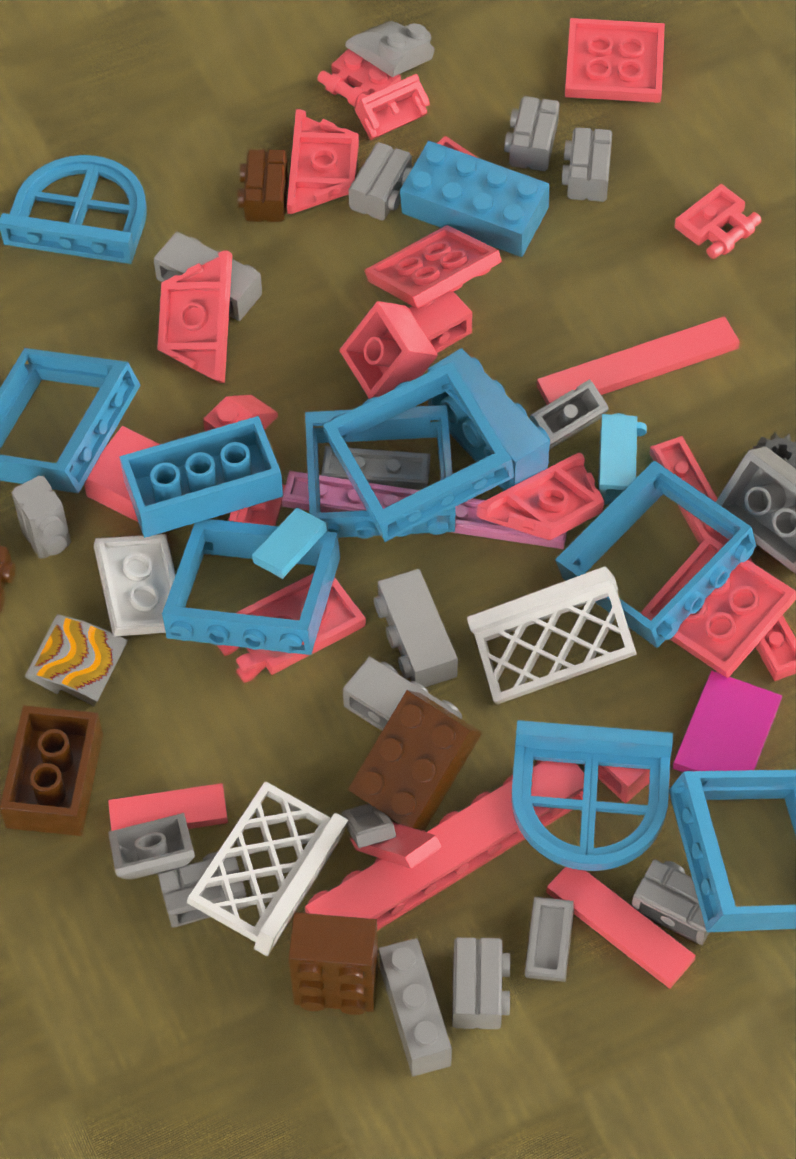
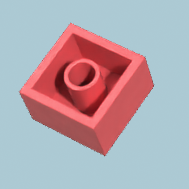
(387, 349)

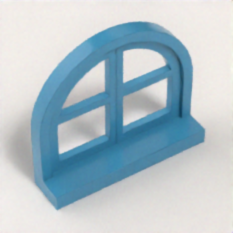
(73, 237)
(593, 748)

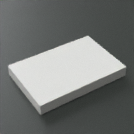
(135, 581)

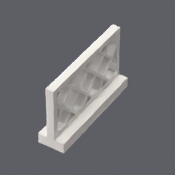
(551, 604)
(291, 889)

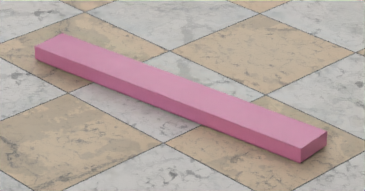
(340, 496)

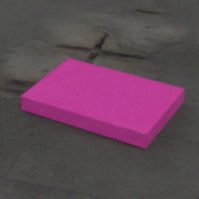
(727, 726)

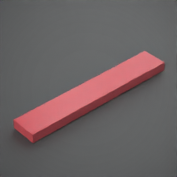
(644, 360)

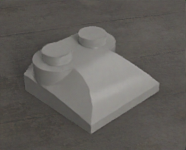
(393, 46)
(151, 847)

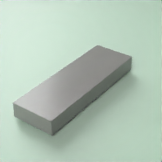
(383, 467)

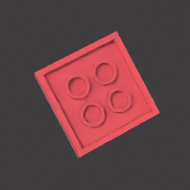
(615, 60)
(433, 266)
(731, 616)

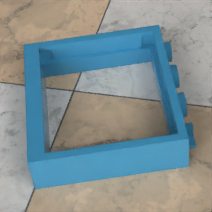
(407, 425)
(95, 429)
(440, 495)
(625, 512)
(244, 630)
(702, 848)

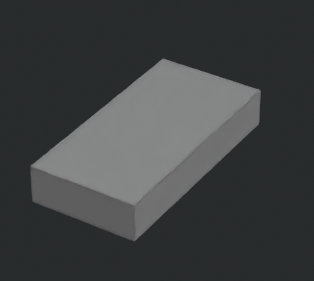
(368, 825)
(549, 939)

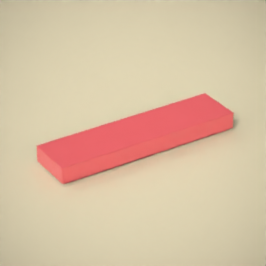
(622, 925)

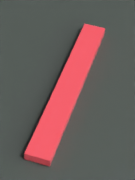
(779, 644)

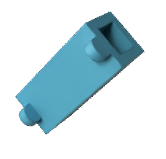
(618, 454)

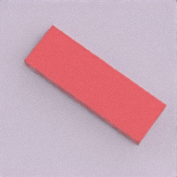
(201, 806)
(406, 849)

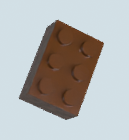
(415, 760)
(51, 770)
(334, 962)

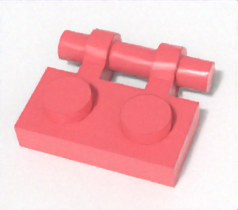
(357, 72)
(711, 214)

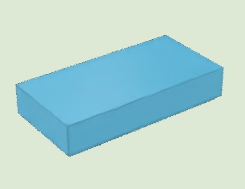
(289, 543)

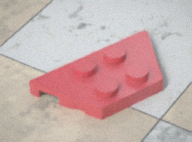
(321, 162)
(197, 316)
(547, 501)

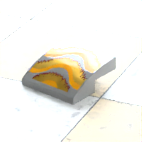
(76, 658)

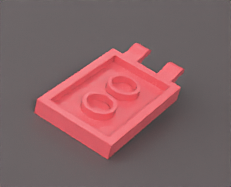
(338, 621)

